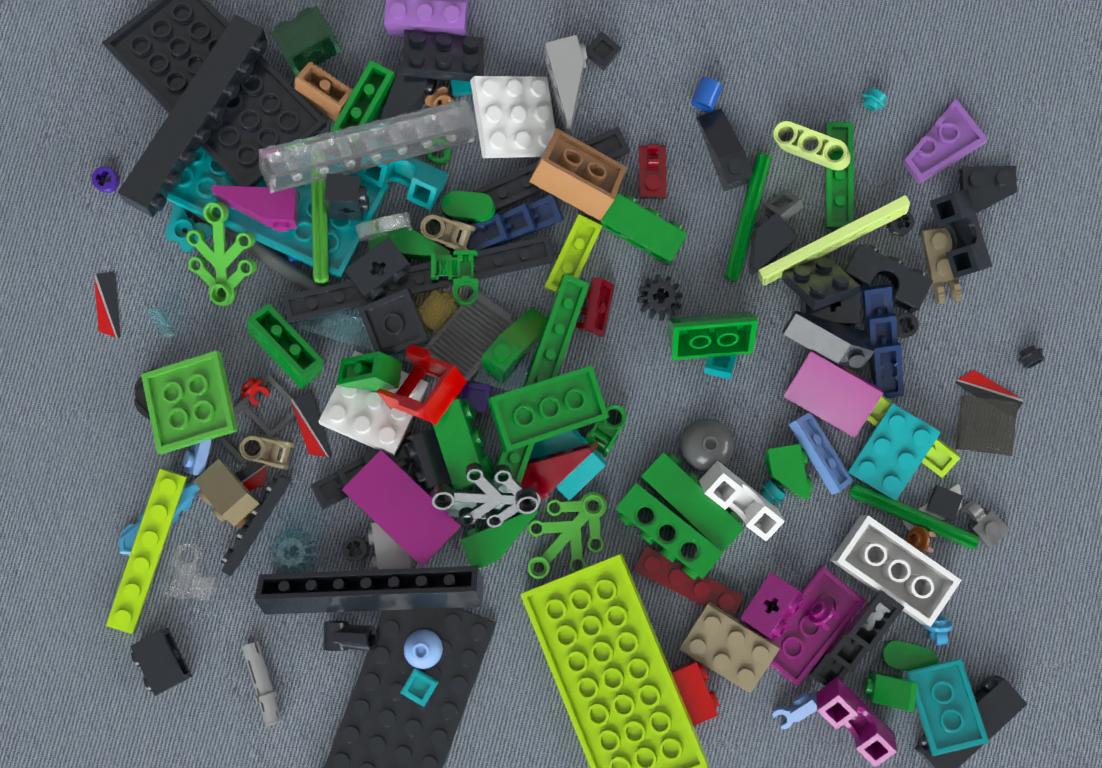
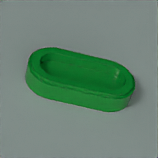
(468, 206)
(907, 655)

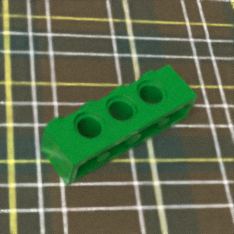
(640, 499)

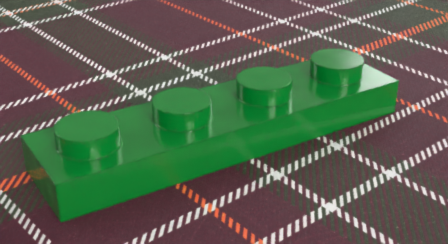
(839, 184)

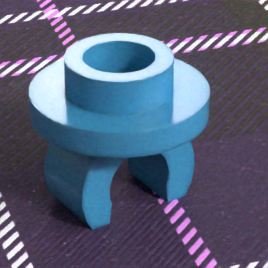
(939, 630)

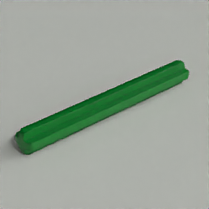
(747, 217)
(914, 516)

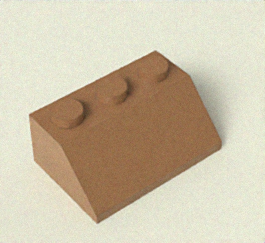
(578, 174)

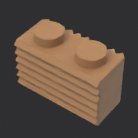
(322, 90)

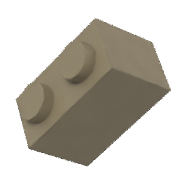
(225, 492)

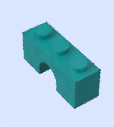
(424, 181)

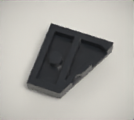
(988, 184)

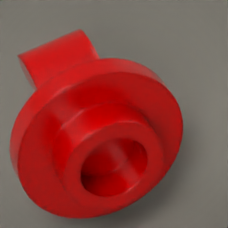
(251, 387)

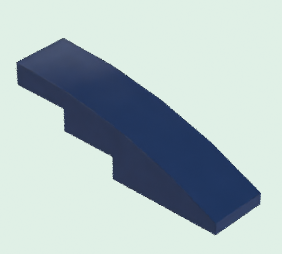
(515, 224)
(882, 332)

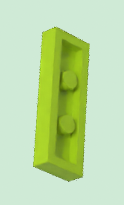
(574, 251)

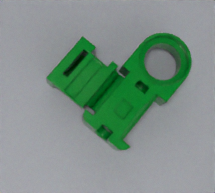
(459, 267)

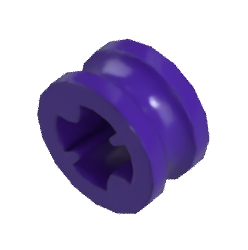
(102, 172)

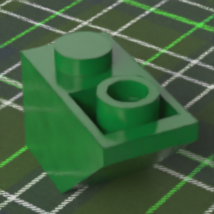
(787, 469)

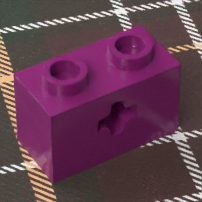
(778, 593)

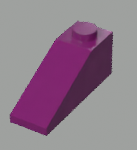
(273, 210)

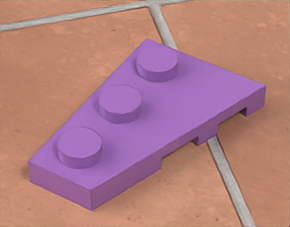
(946, 142)

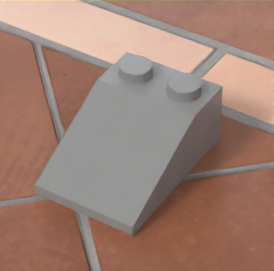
(565, 67)

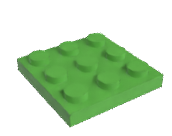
(189, 402)

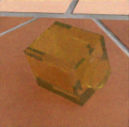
(437, 310)

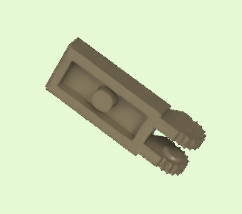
(935, 245)

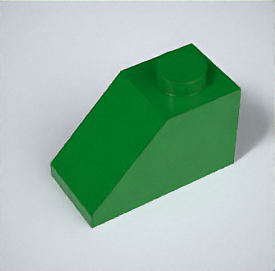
(370, 372)
(890, 690)

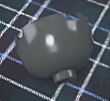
(706, 443)

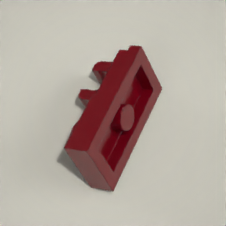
(652, 171)
(599, 304)

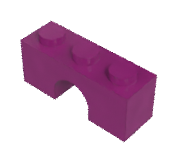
(843, 707)

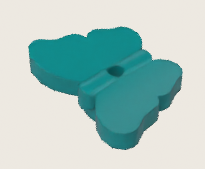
(179, 222)

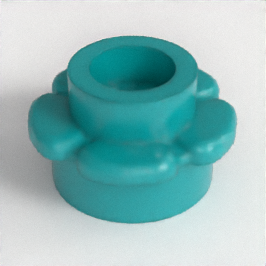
(874, 99)
(773, 492)

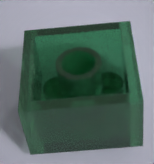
(306, 39)

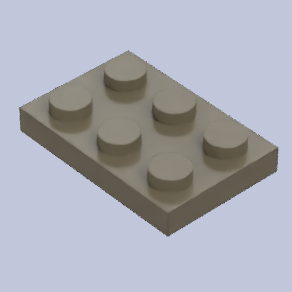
(729, 647)

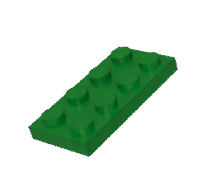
(548, 408)

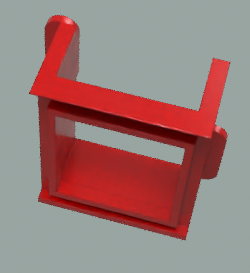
(441, 395)

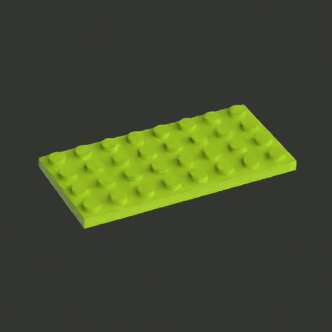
(612, 670)

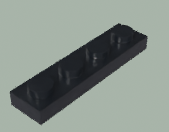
(249, 533)

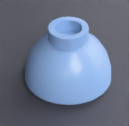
(423, 649)

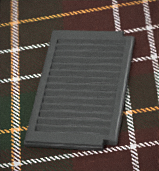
(469, 334)

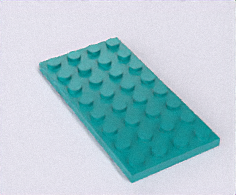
(196, 192)

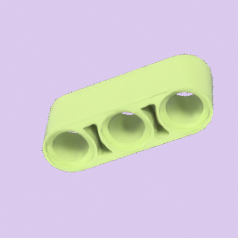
(803, 136)

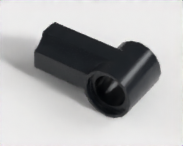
(345, 636)

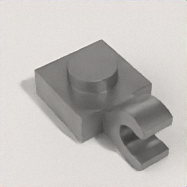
(986, 525)

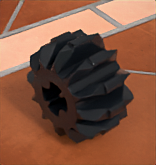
(668, 303)

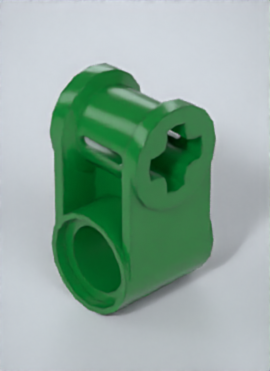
(606, 431)

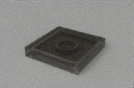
(986, 425)

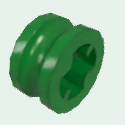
(440, 161)

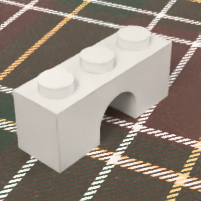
(733, 492)

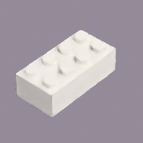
(897, 568)

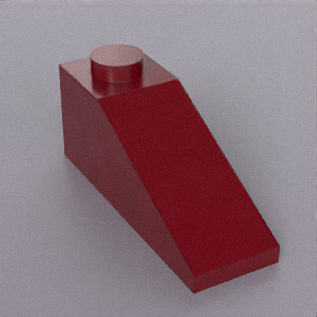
(550, 470)

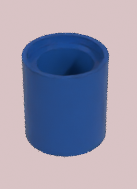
(707, 94)

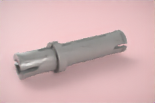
(260, 678)

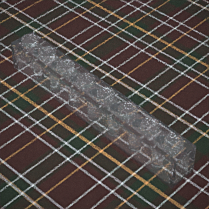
(367, 145)

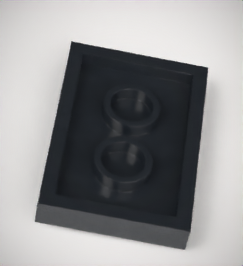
(442, 56)

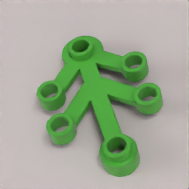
(219, 257)
(570, 531)

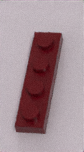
(670, 574)

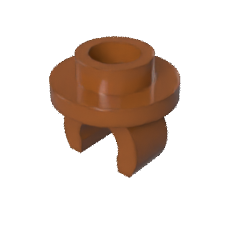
(920, 539)

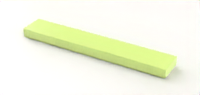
(835, 239)

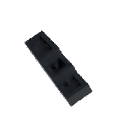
(329, 489)
(857, 638)

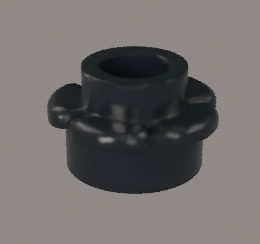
(1031, 357)

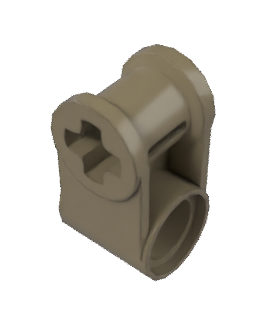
(449, 232)
(269, 450)

